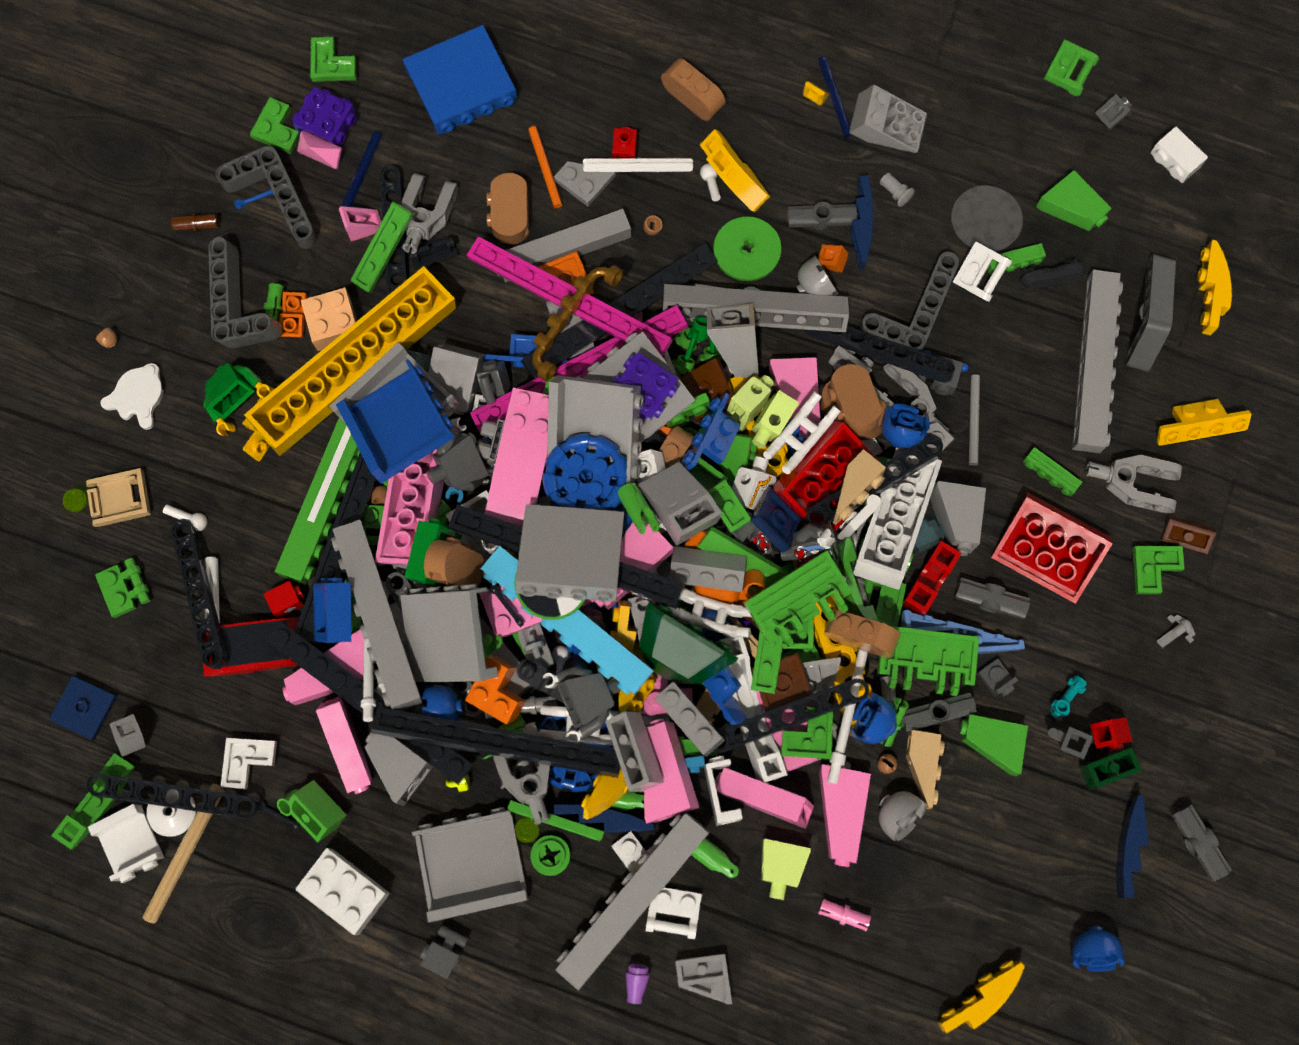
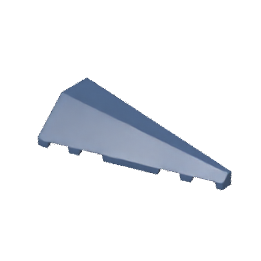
(987, 642)

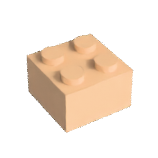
(328, 316)

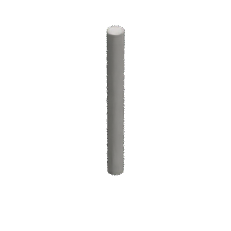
(974, 419)

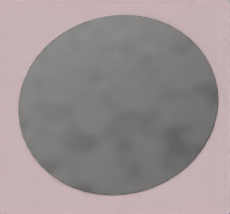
(987, 217)

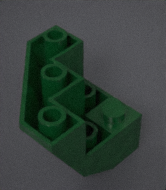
(680, 649)

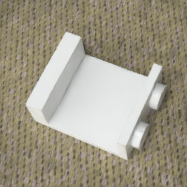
(726, 817)
(128, 842)

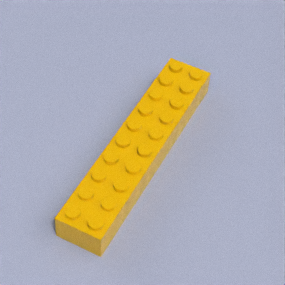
(307, 394)

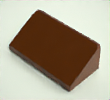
(1188, 534)

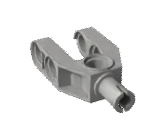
(424, 222)
(915, 388)
(1124, 489)
(515, 786)

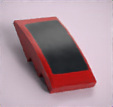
(248, 649)

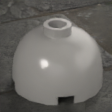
(814, 279)
(899, 814)

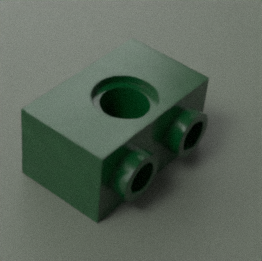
(1110, 768)

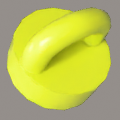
(464, 786)

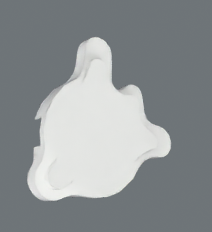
(137, 394)

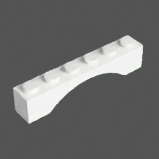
(764, 752)

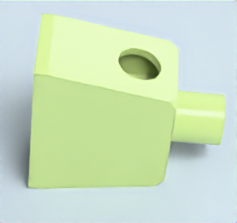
(749, 400)
(773, 418)
(782, 865)

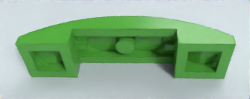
(852, 601)
(92, 808)

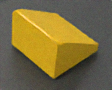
(815, 93)

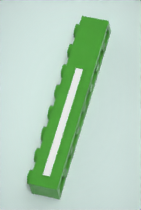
(319, 507)

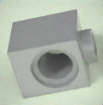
(127, 735)

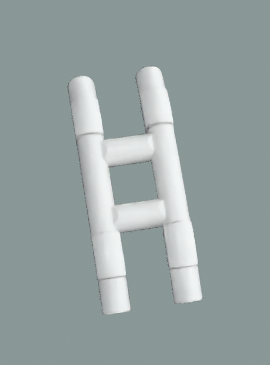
(801, 419)
(717, 625)
(594, 738)

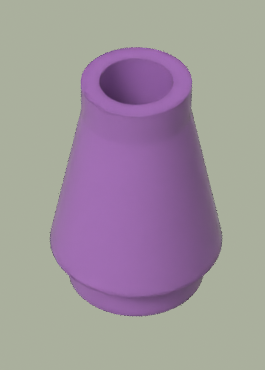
(636, 981)

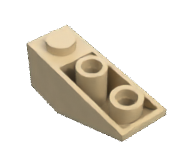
(860, 477)
(922, 757)

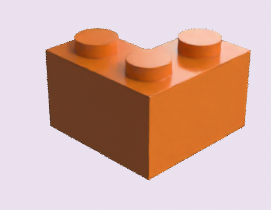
(492, 694)

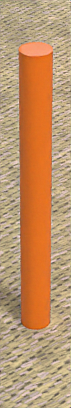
(545, 167)

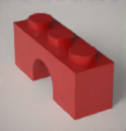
(931, 578)

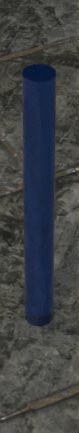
(835, 97)
(361, 170)

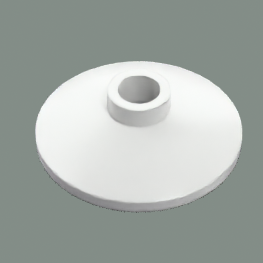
(173, 824)

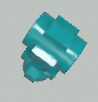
(1062, 707)

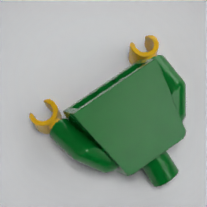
(228, 390)

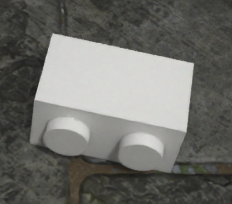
(1178, 155)

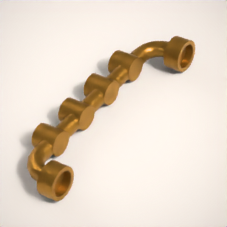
(558, 323)

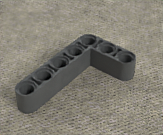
(281, 188)
(225, 302)
(923, 313)
(1156, 313)

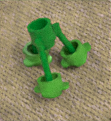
(688, 339)

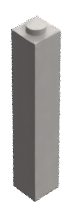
(580, 238)

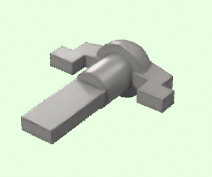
(1183, 626)

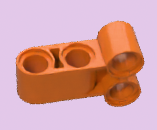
(733, 597)

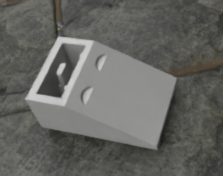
(887, 120)
(680, 502)

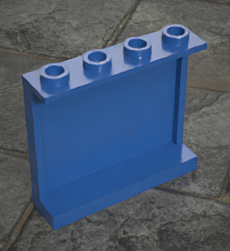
(460, 79)
(397, 424)

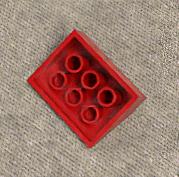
(820, 472)
(1052, 547)

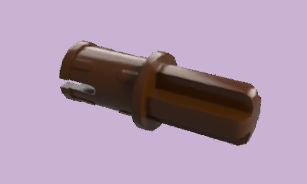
(194, 222)

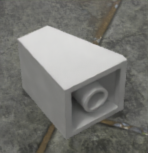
(734, 337)
(456, 372)
(960, 514)
(397, 766)

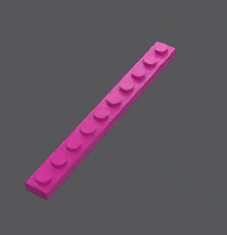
(554, 290)
(668, 322)

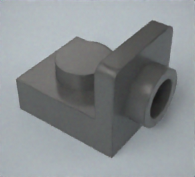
(1114, 111)
(997, 678)

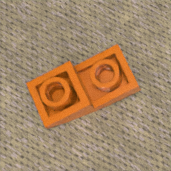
(292, 315)

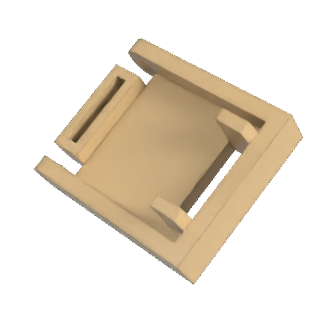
(115, 497)

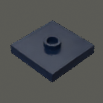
(776, 519)
(83, 708)

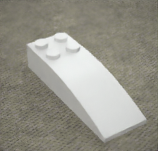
(896, 525)

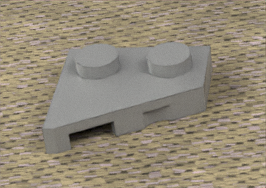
(582, 184)
(820, 676)
(705, 976)

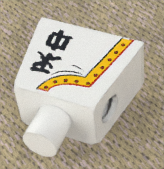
(752, 482)

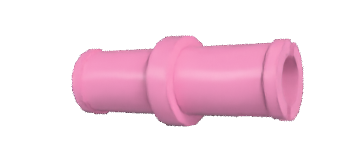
(844, 915)

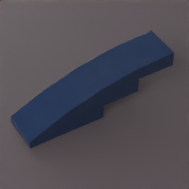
(862, 227)
(613, 820)
(1131, 837)

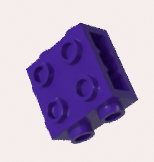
(325, 116)
(654, 382)

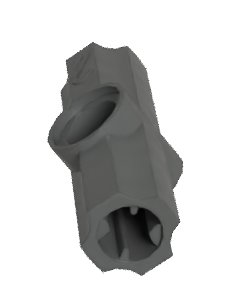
(807, 215)
(992, 598)
(952, 709)
(1201, 843)

